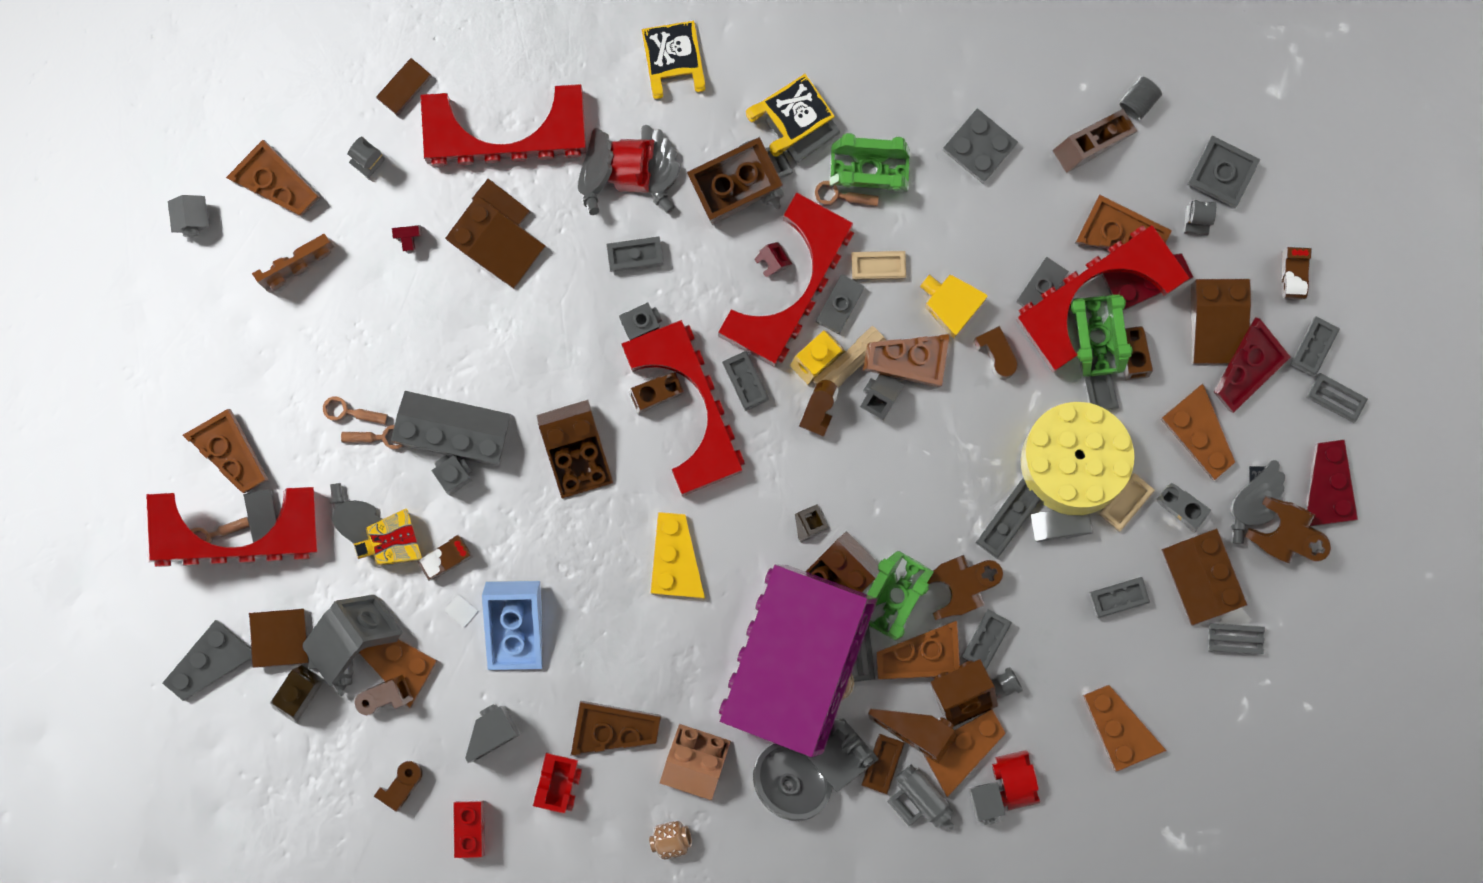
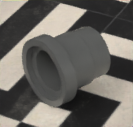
(1006, 684)

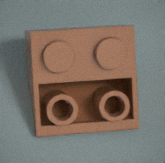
(695, 762)

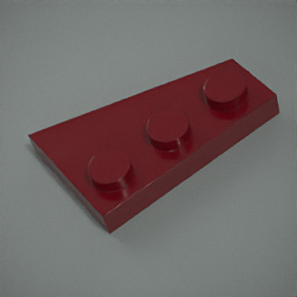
(1135, 288)
(1251, 366)
(1331, 485)

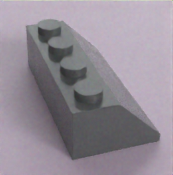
(451, 428)

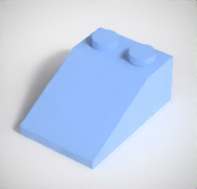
(513, 624)

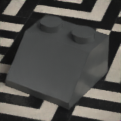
(491, 732)

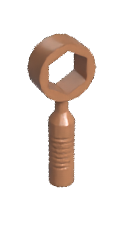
(851, 197)
(360, 414)
(368, 437)
(224, 529)

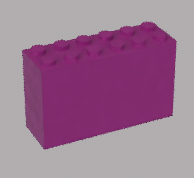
(797, 659)

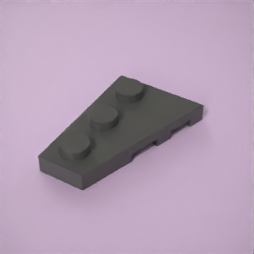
(207, 661)

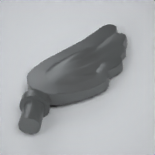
(662, 167)
(595, 169)
(1248, 506)
(351, 517)

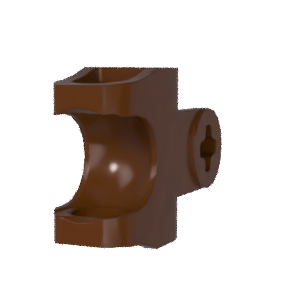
(1292, 534)
(964, 584)

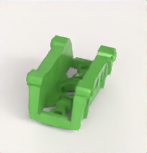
(873, 152)
(1113, 329)
(886, 582)

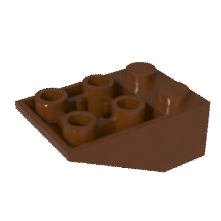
(574, 449)
(846, 564)

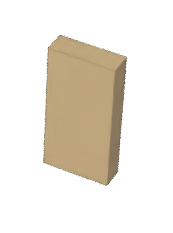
(878, 265)
(1127, 503)

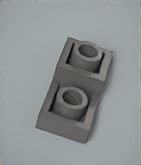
(1055, 525)

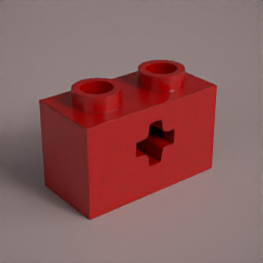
(469, 829)

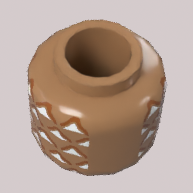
(670, 840)

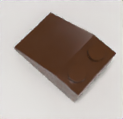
(735, 180)
(495, 241)
(1219, 318)

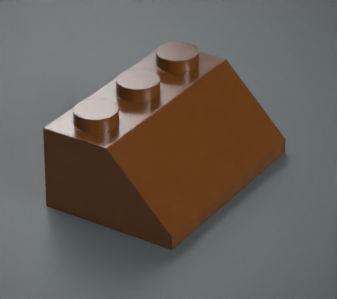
(1204, 577)

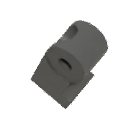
(365, 157)
(1199, 217)
(1183, 506)

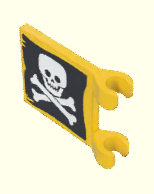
(672, 52)
(794, 111)

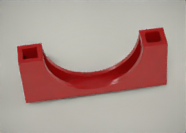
(558, 135)
(1142, 256)
(769, 335)
(672, 350)
(172, 540)

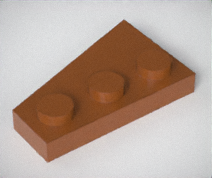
(1120, 730)
(967, 750)

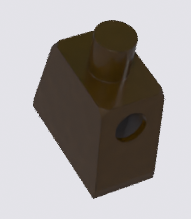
(296, 693)

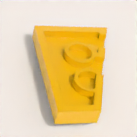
(674, 559)

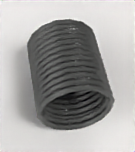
(1140, 98)

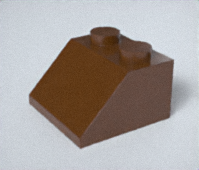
(964, 692)

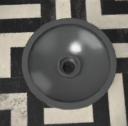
(807, 787)

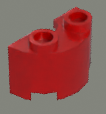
(631, 164)
(1017, 780)
(556, 783)

